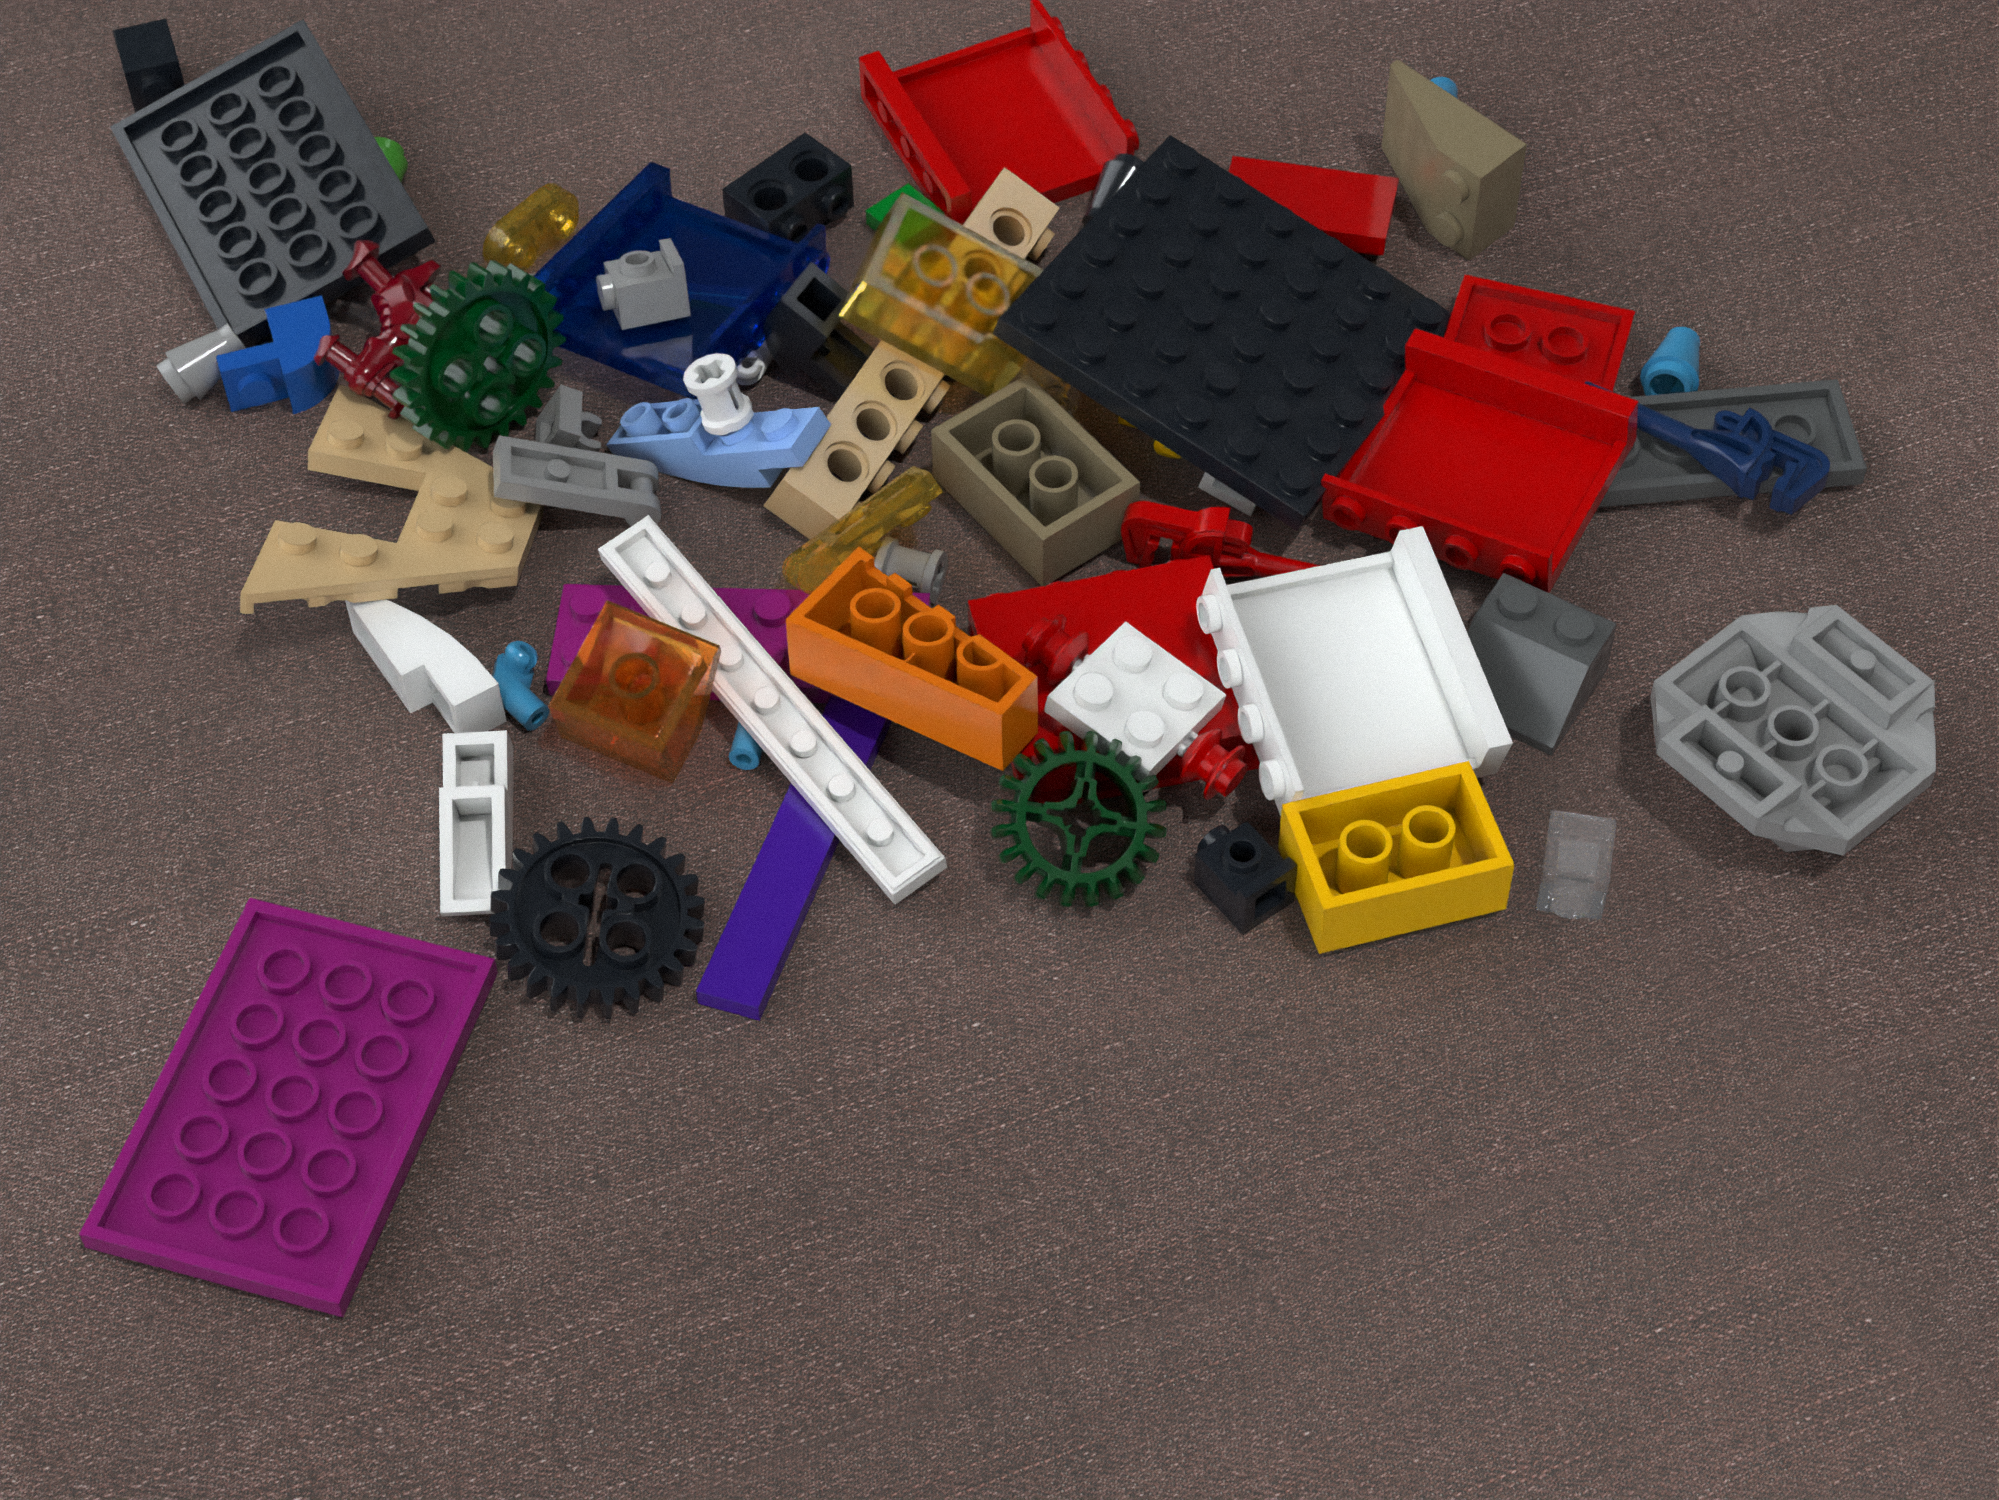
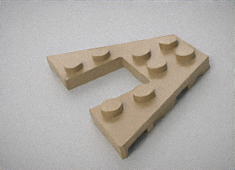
(450, 539)

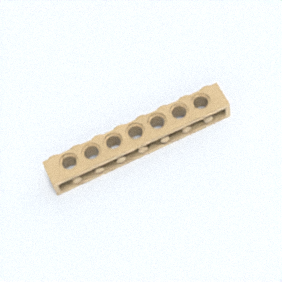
(810, 495)

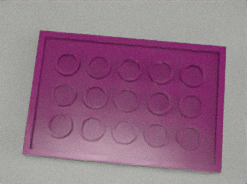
(291, 1107)

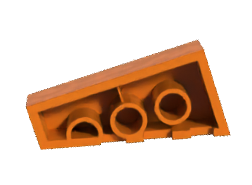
(911, 663)

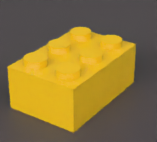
(1395, 856)

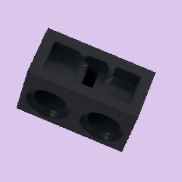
(792, 190)

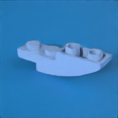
(747, 458)

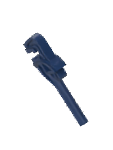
(1744, 453)

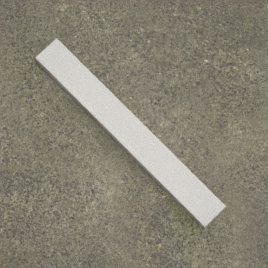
(778, 714)

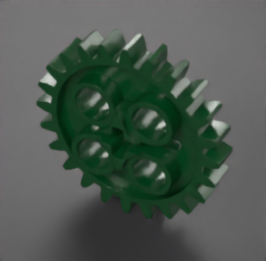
(477, 355)

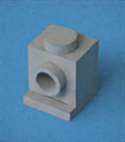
(645, 287)

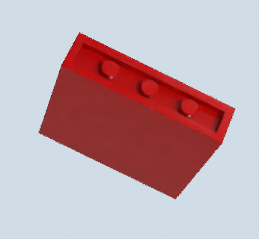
(994, 106)
(1487, 460)
(1152, 600)

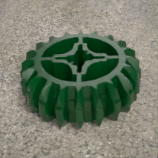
(1133, 827)

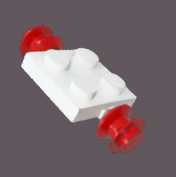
(1137, 696)

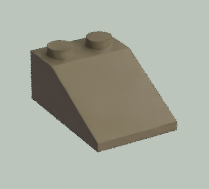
(1451, 162)

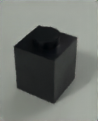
(148, 61)

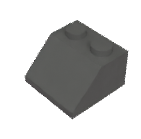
(1539, 659)

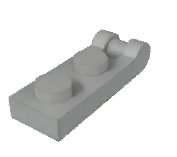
(576, 479)

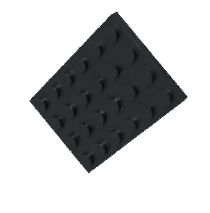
(269, 181)

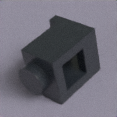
(1244, 875)

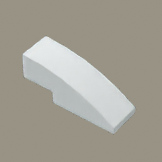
(428, 666)
(474, 819)

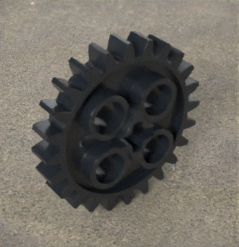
(536, 908)

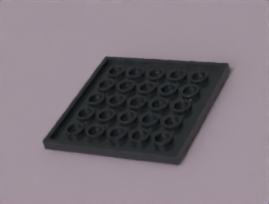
(1224, 329)

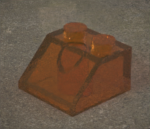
(637, 691)

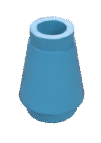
(1673, 364)

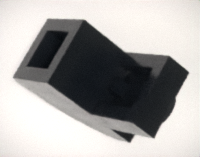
(808, 333)

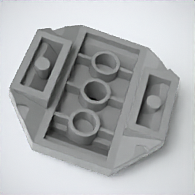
(1799, 727)

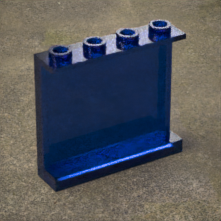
(730, 274)

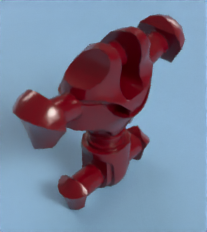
(394, 302)

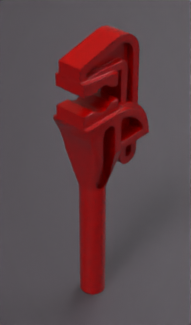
(1199, 535)

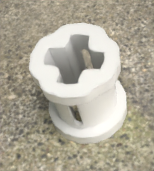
(718, 394)

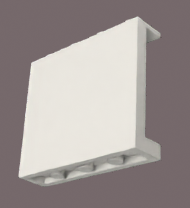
(1353, 672)

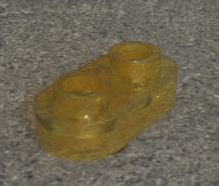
(532, 227)

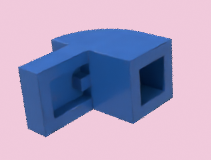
(286, 364)

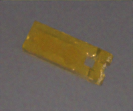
(898, 502)

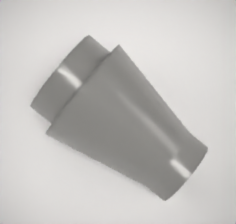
(193, 366)

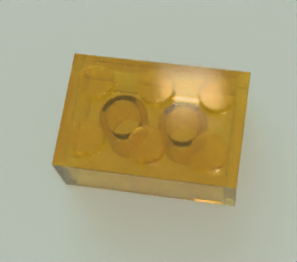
(939, 294)

